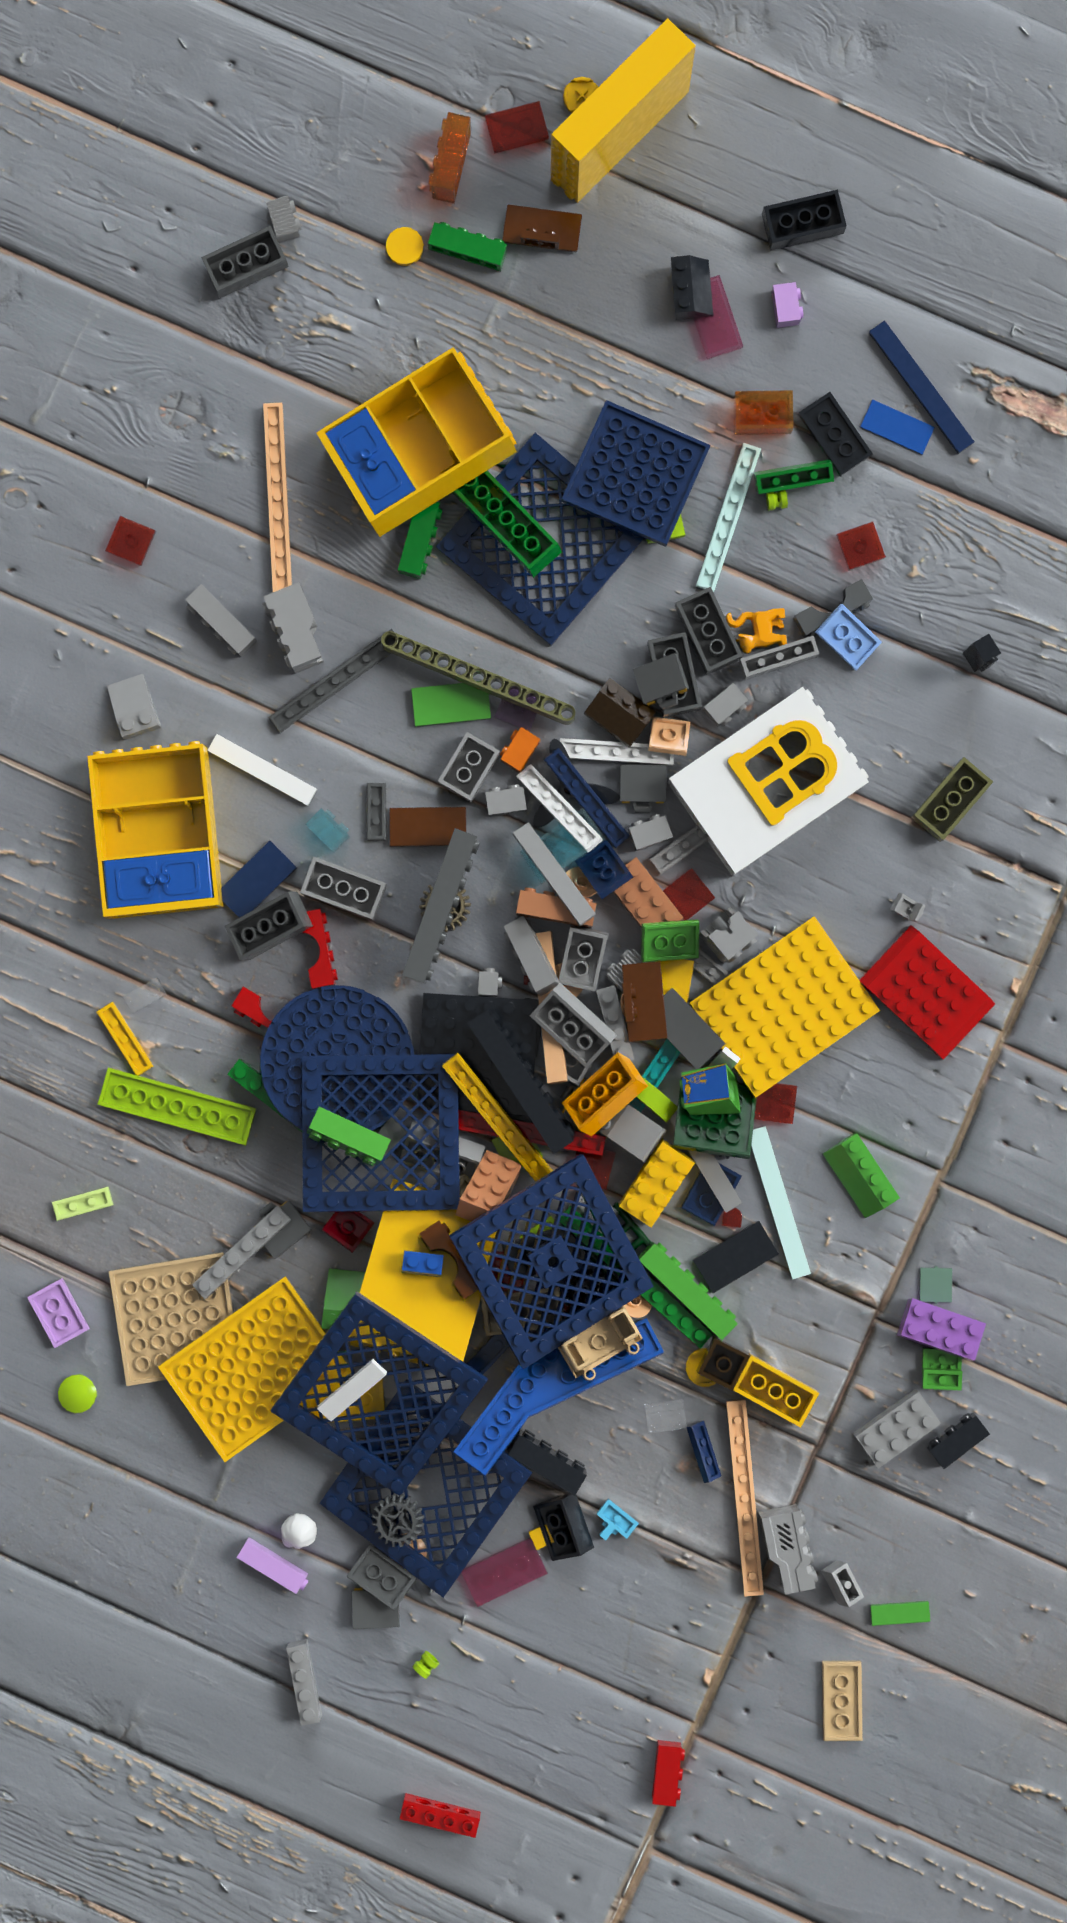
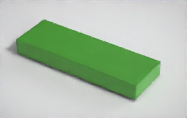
(900, 1613)

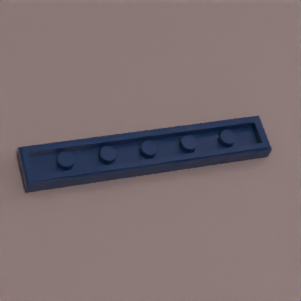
(586, 797)

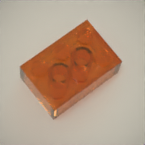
(763, 412)

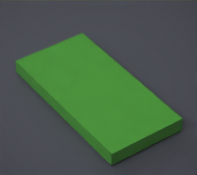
(449, 704)

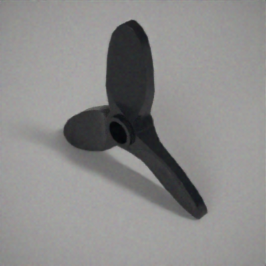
(607, 795)

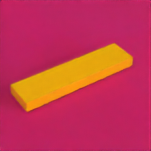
(125, 1039)

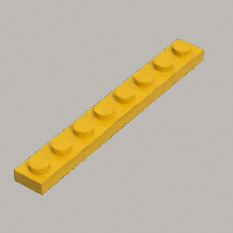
(496, 1117)

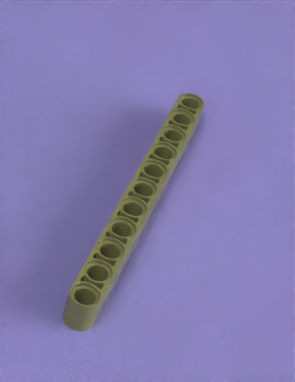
(471, 671)

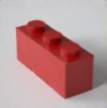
(667, 1773)

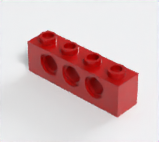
(440, 1815)

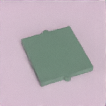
(935, 1284)

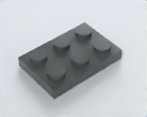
(381, 1577)

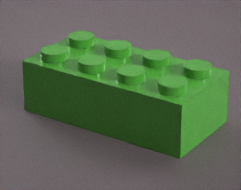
(348, 1136)

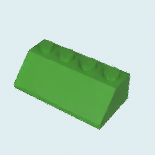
(861, 1175)

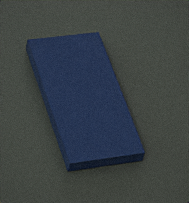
(257, 880)

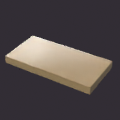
(842, 1700)

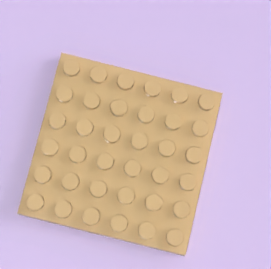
(163, 1312)

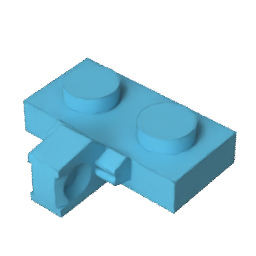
(615, 1520)

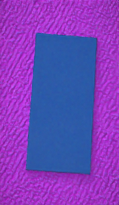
(897, 427)

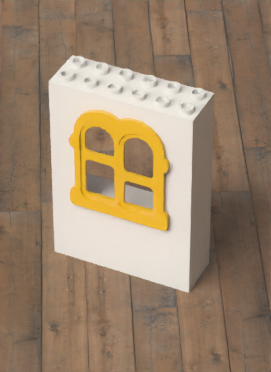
(732, 804)

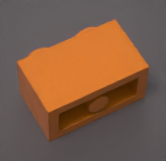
(520, 749)

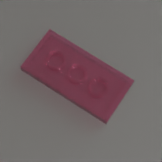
(718, 333)
(504, 1572)

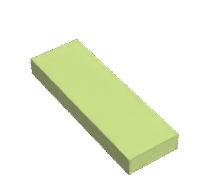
(82, 1203)

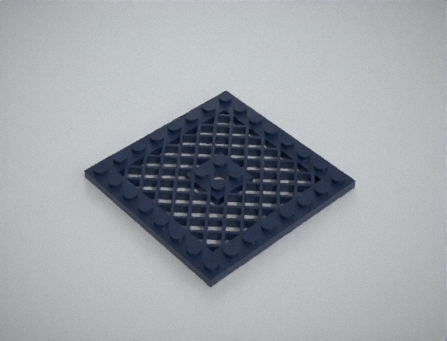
(512, 1209)

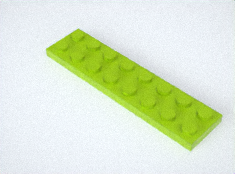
(177, 1106)

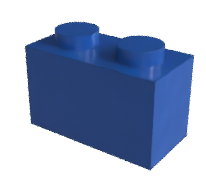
(422, 1263)

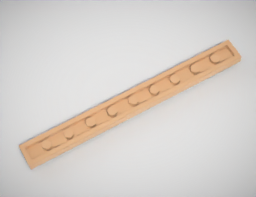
(277, 495)
(744, 1497)

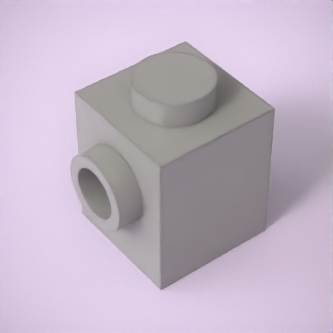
(489, 982)

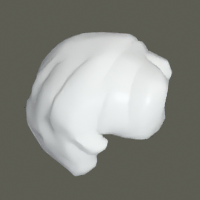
(298, 1531)

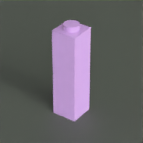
(273, 1566)

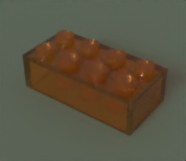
(450, 157)

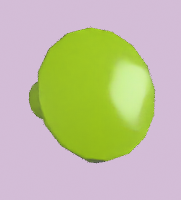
(77, 1393)

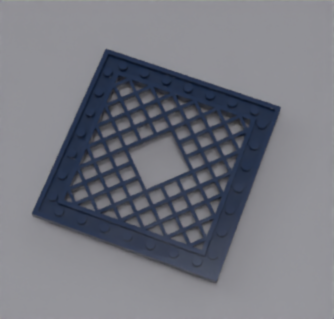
(547, 628)
(368, 1065)
(420, 1347)
(436, 1578)

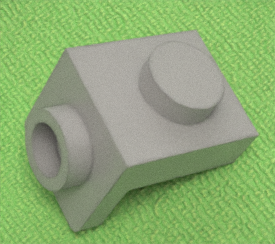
(907, 907)

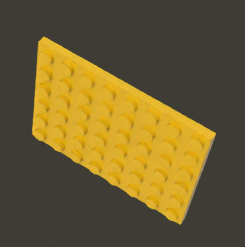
(785, 1006)
(245, 1365)

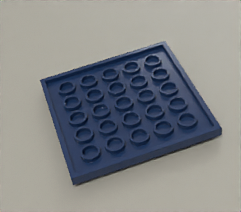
(635, 473)

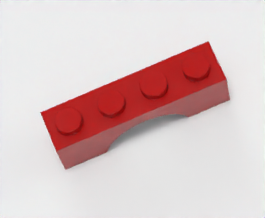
(322, 972)
(250, 1004)

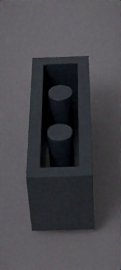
(982, 653)
(957, 1440)

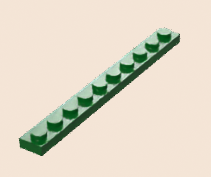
(654, 1296)

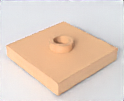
(669, 736)

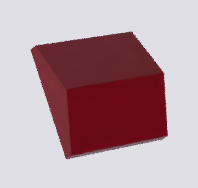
(348, 1228)

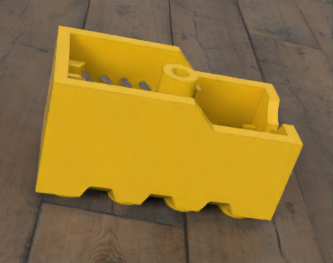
(656, 1183)

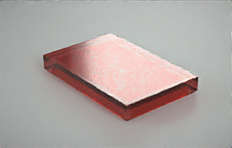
(516, 127)

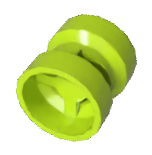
(776, 500)
(425, 1664)

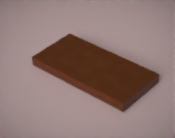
(425, 825)

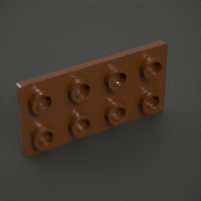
(542, 228)
(644, 1001)

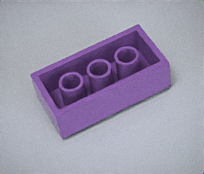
(941, 1329)

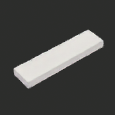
(351, 1390)

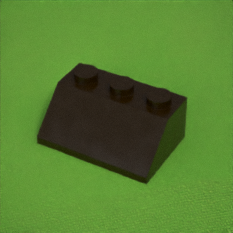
(619, 712)

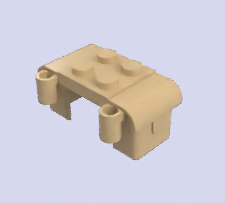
(601, 1343)

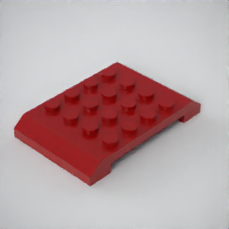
(927, 992)

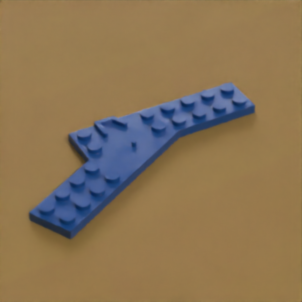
(537, 1389)

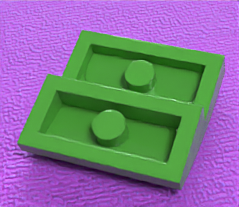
(941, 1370)

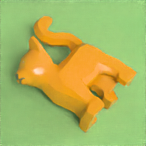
(762, 626)

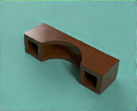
(437, 1239)

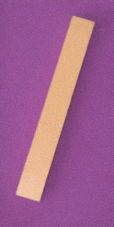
(553, 1051)

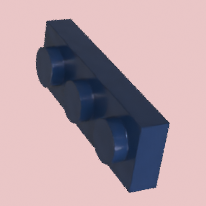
(703, 1451)

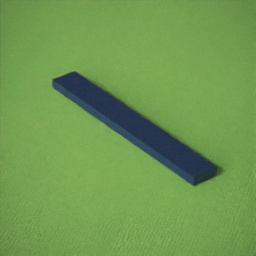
(921, 387)
(497, 1345)

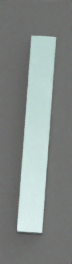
(728, 517)
(779, 1203)

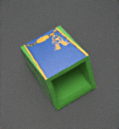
(710, 1091)

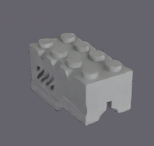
(295, 626)
(729, 935)
(787, 1547)

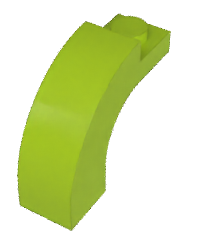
(657, 1102)

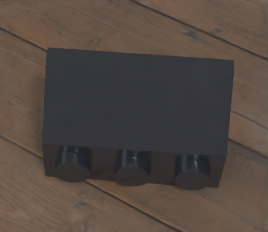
(691, 287)
(565, 1525)

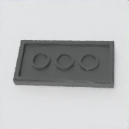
(689, 1031)

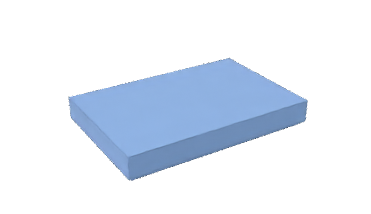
(848, 637)

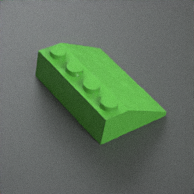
(339, 1290)

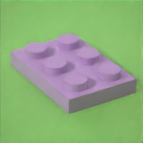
(58, 1313)

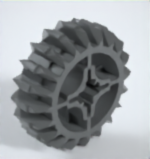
(391, 1516)

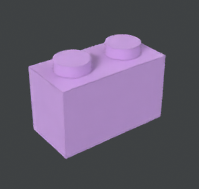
(786, 304)

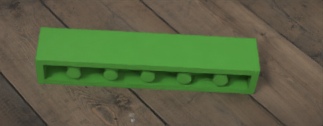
(687, 1290)

